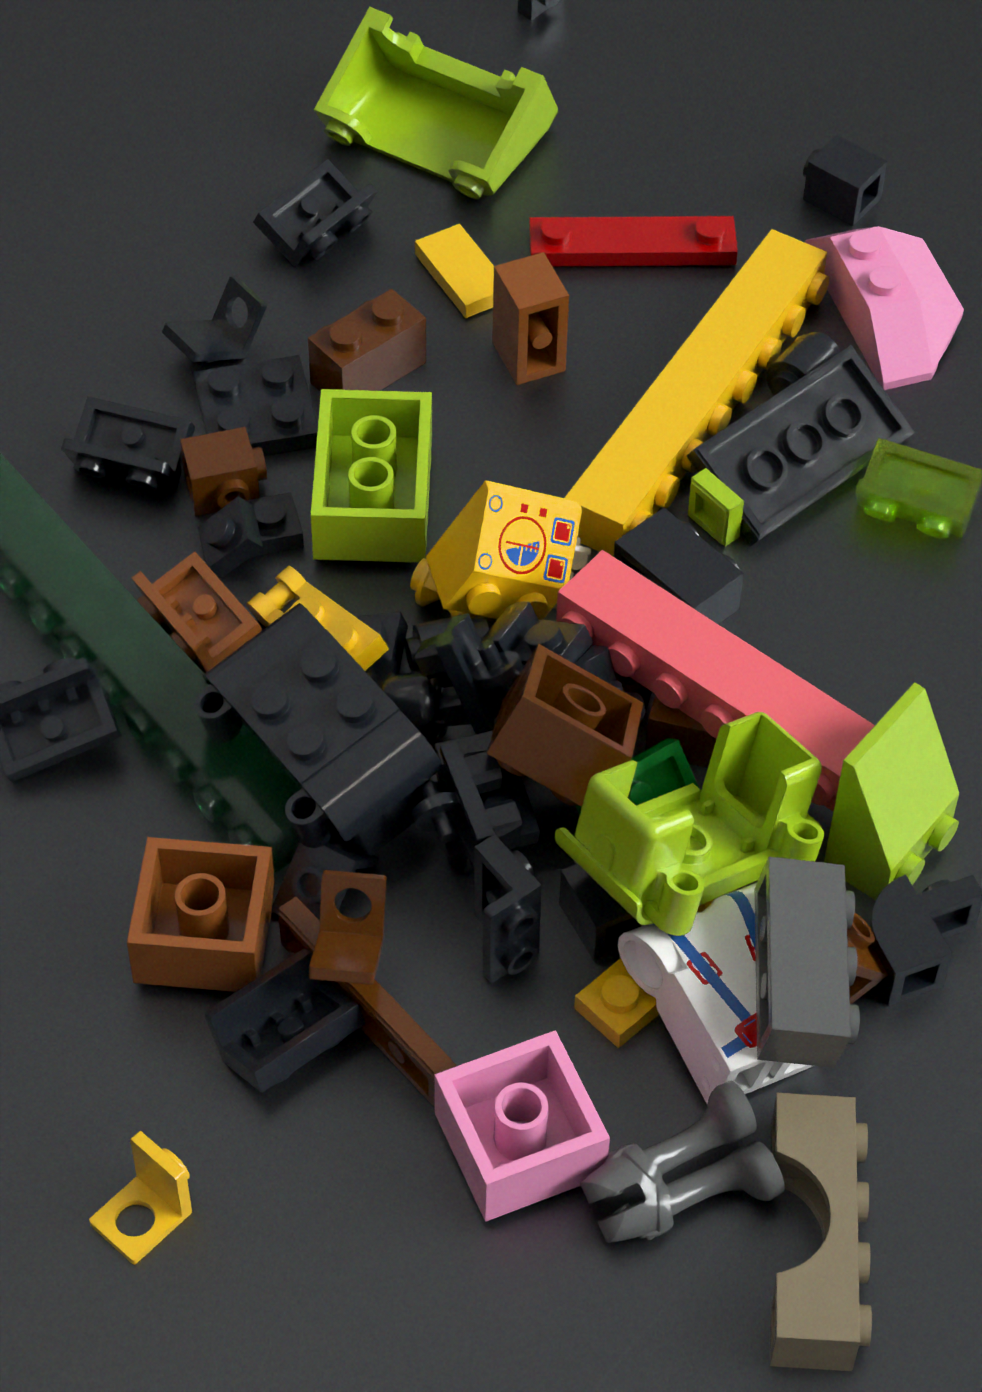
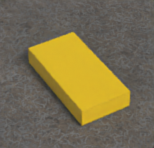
(458, 268)

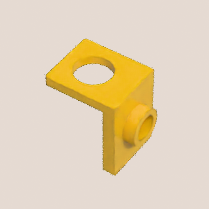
(158, 1185)

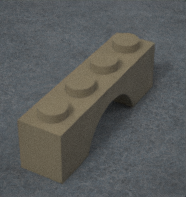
(817, 1304)

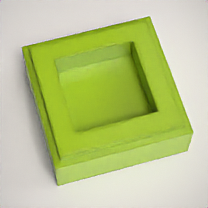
(715, 507)

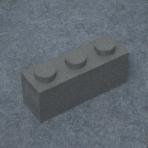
(804, 963)

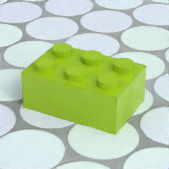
(372, 476)

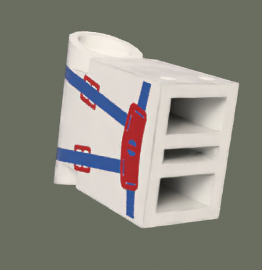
(708, 992)

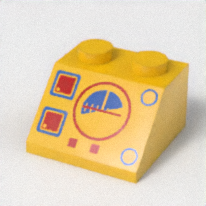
(506, 551)

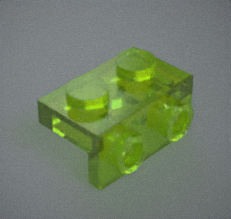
(919, 489)

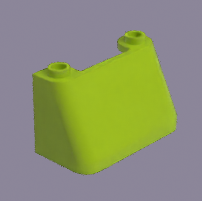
(434, 108)

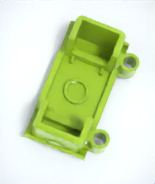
(697, 842)

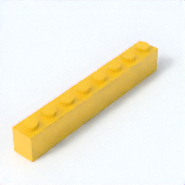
(699, 389)

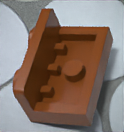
(197, 610)

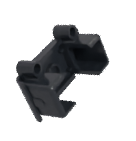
(326, 728)

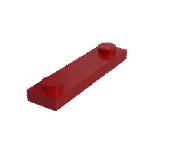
(635, 240)

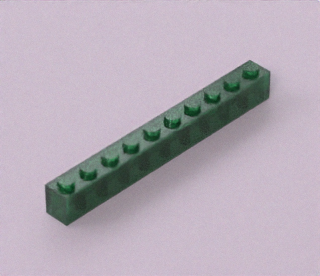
(139, 668)

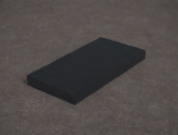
(802, 442)

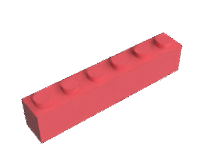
(704, 666)

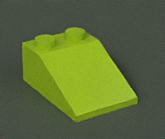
(894, 798)

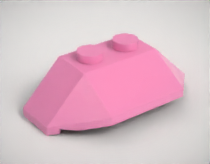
(891, 301)

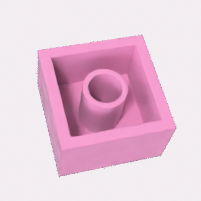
(520, 1124)

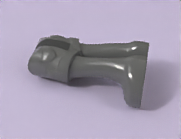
(745, 1169)

